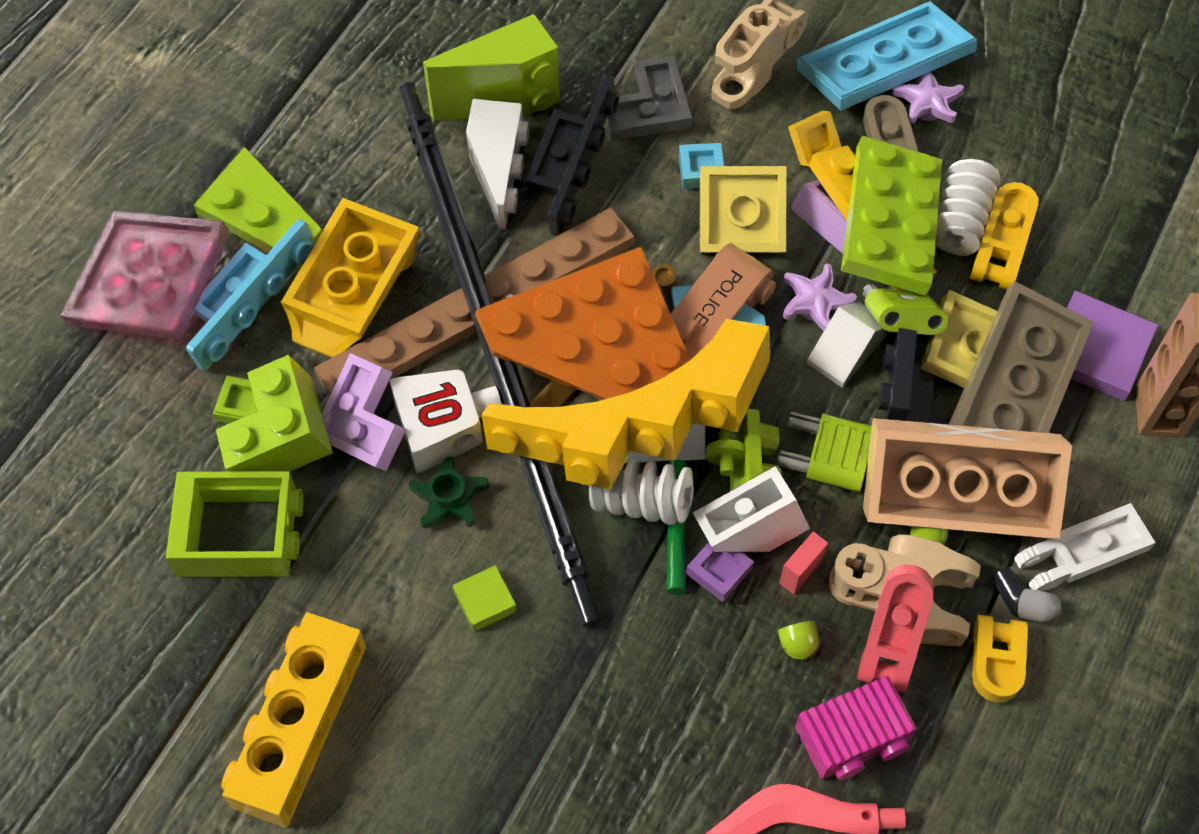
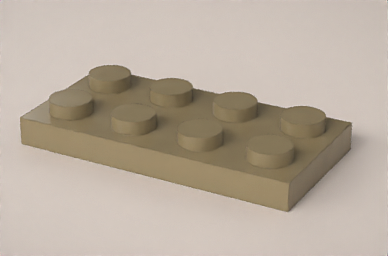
(1023, 364)

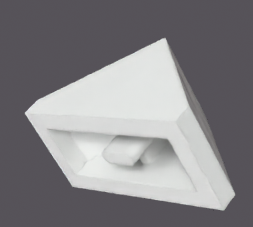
(846, 343)

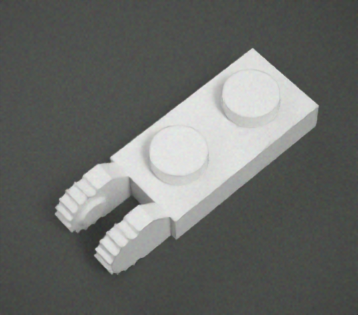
(1088, 547)

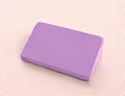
(821, 213)

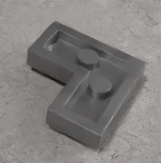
(657, 107)

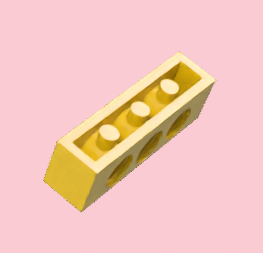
(276, 793)

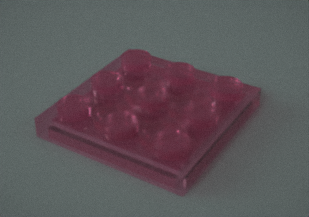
(146, 274)

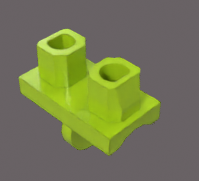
(741, 451)

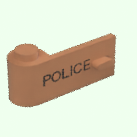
(721, 294)

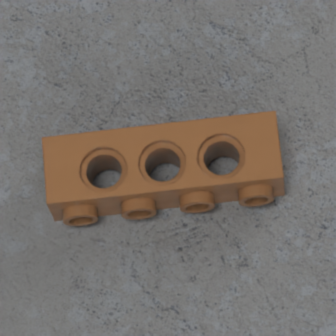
(1170, 384)

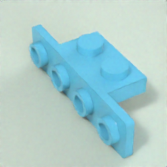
(241, 291)

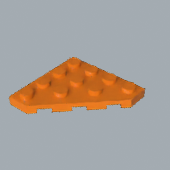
(590, 329)

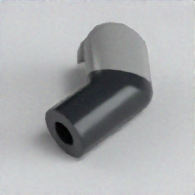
(1025, 602)

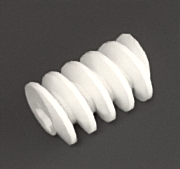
(965, 205)
(647, 493)

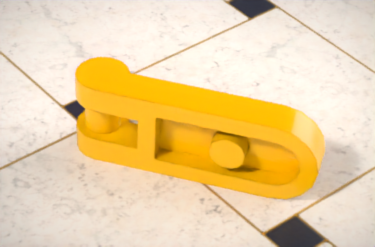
(1006, 234)

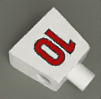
(440, 415)

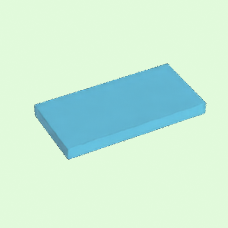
(886, 55)

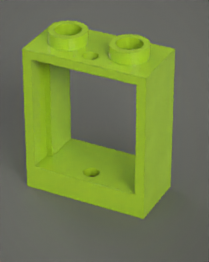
(232, 486)

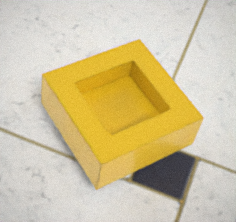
(814, 136)

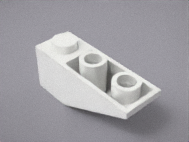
(494, 144)

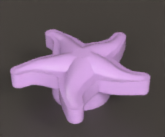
(929, 99)
(815, 297)

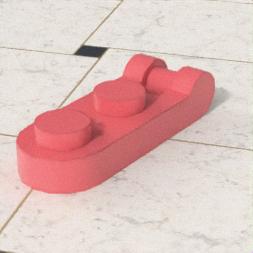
(898, 626)

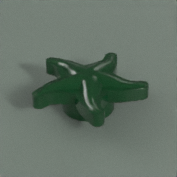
(448, 494)

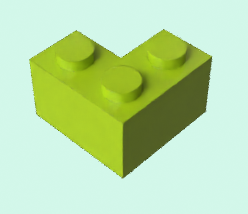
(286, 427)

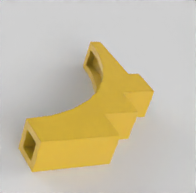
(653, 420)

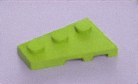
(252, 204)

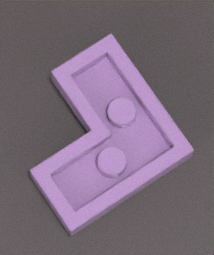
(351, 415)

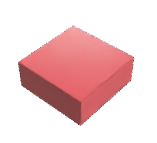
(803, 563)

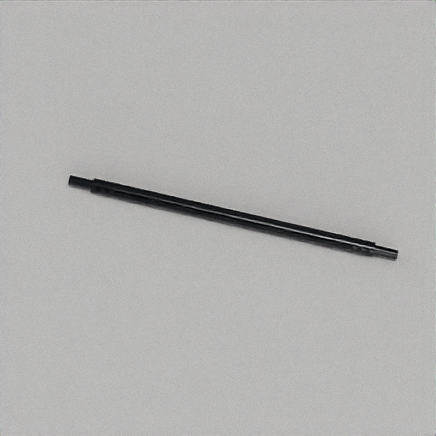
(505, 374)

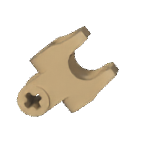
(756, 44)
(940, 562)

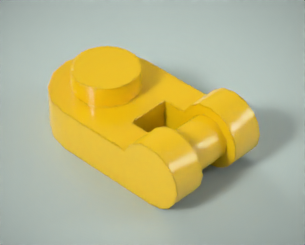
(997, 672)

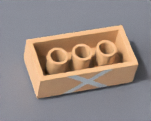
(966, 478)

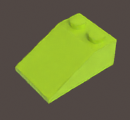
(502, 66)

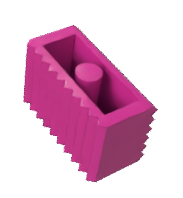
(856, 729)

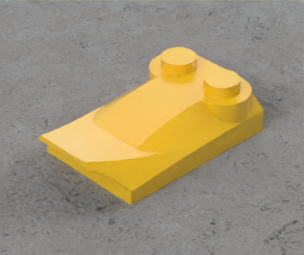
(347, 277)

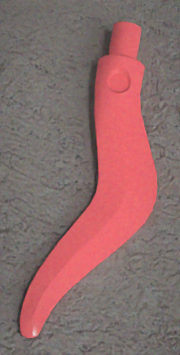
(808, 808)

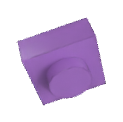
(719, 570)

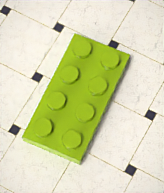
(892, 216)

